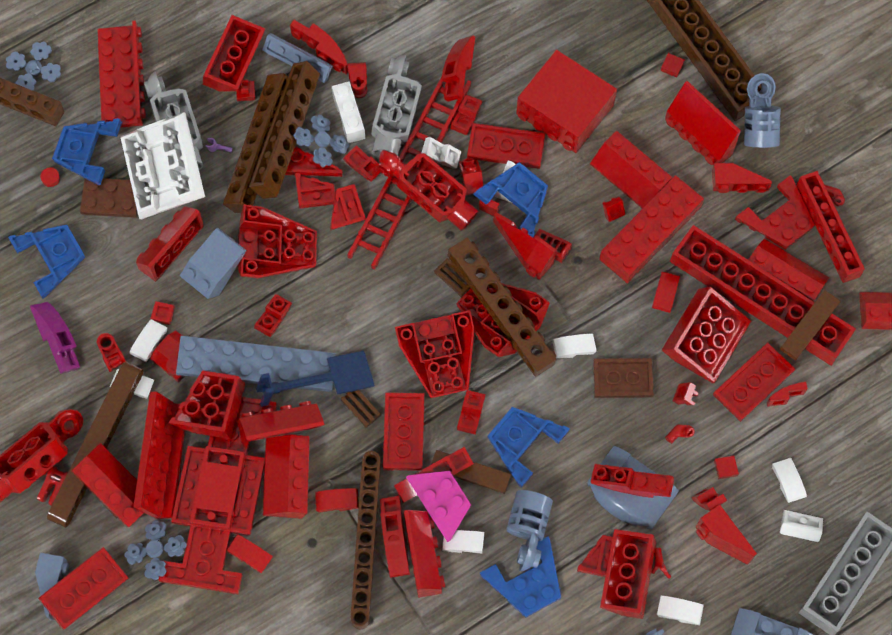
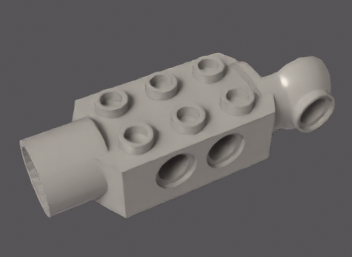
(171, 103)
(395, 108)

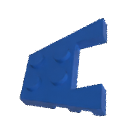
(77, 146)
(521, 189)
(58, 251)
(516, 434)
(532, 589)

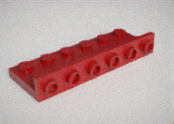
(121, 75)
(159, 459)

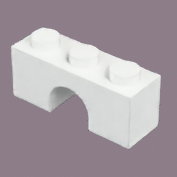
(348, 112)

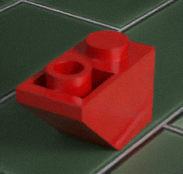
(471, 175)

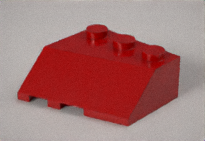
(211, 405)

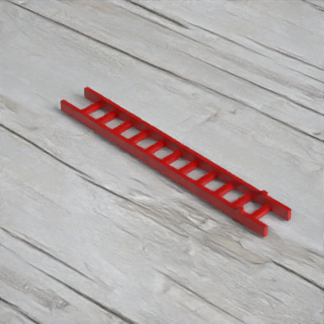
(407, 149)

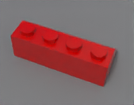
(233, 55)
(630, 169)
(170, 243)
(789, 269)
(876, 310)
(279, 422)
(286, 476)
(109, 483)
(422, 553)
(628, 573)

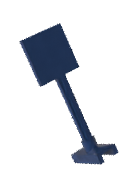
(347, 371)

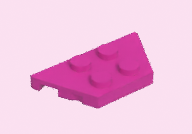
(442, 499)

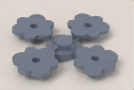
(33, 67)
(322, 139)
(154, 549)

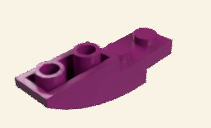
(58, 336)

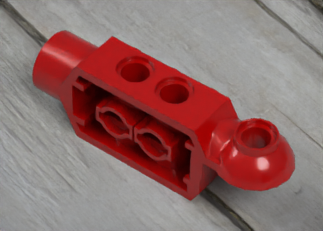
(430, 188)
(37, 452)

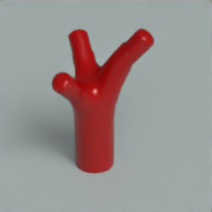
(659, 563)

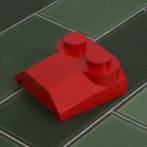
(167, 353)

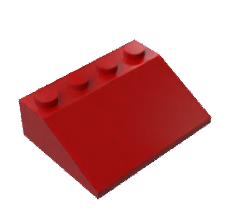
(702, 125)
(706, 334)

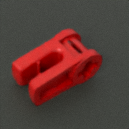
(49, 482)

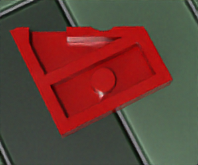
(314, 192)
(346, 208)
(597, 559)

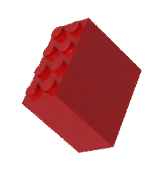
(566, 101)

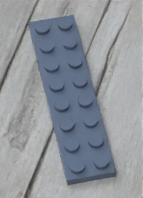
(251, 361)

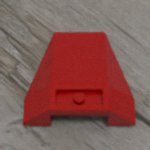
(273, 243)
(485, 327)
(439, 352)

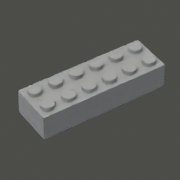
(848, 574)

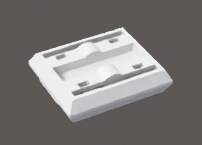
(164, 166)

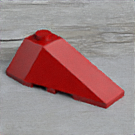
(532, 252)

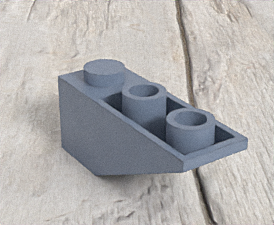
(49, 572)

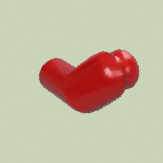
(835, 195)
(680, 431)

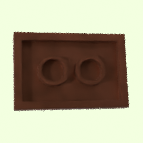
(110, 198)
(623, 378)

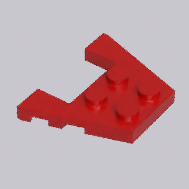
(787, 222)

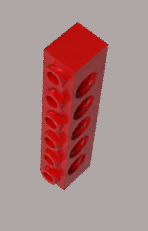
(830, 227)

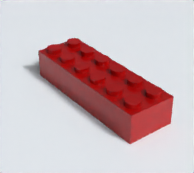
(651, 229)

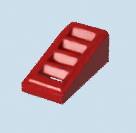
(566, 246)

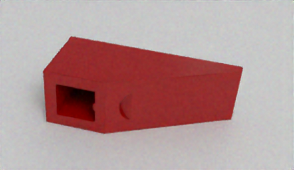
(732, 177)

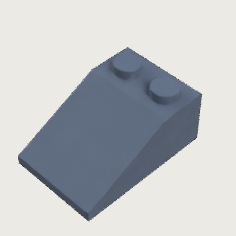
(213, 264)

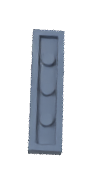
(292, 54)

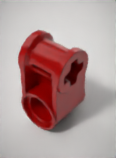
(358, 79)
(111, 355)

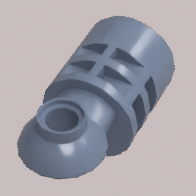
(761, 118)
(529, 522)

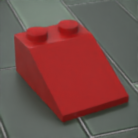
(724, 535)

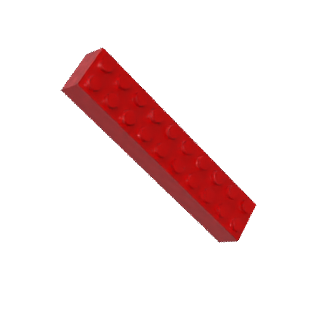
(756, 291)

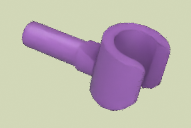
(215, 146)

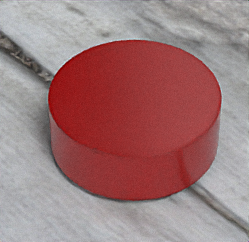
(50, 177)

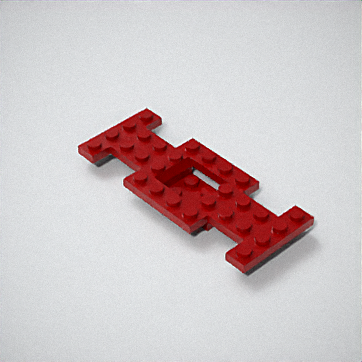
(207, 504)

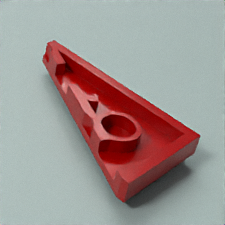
(303, 163)

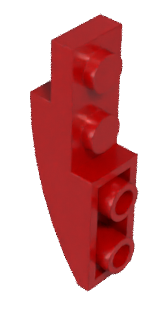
(325, 46)
(455, 68)
(454, 462)
(632, 482)
(394, 536)

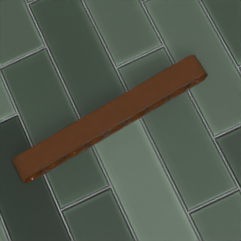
(99, 432)
(365, 548)

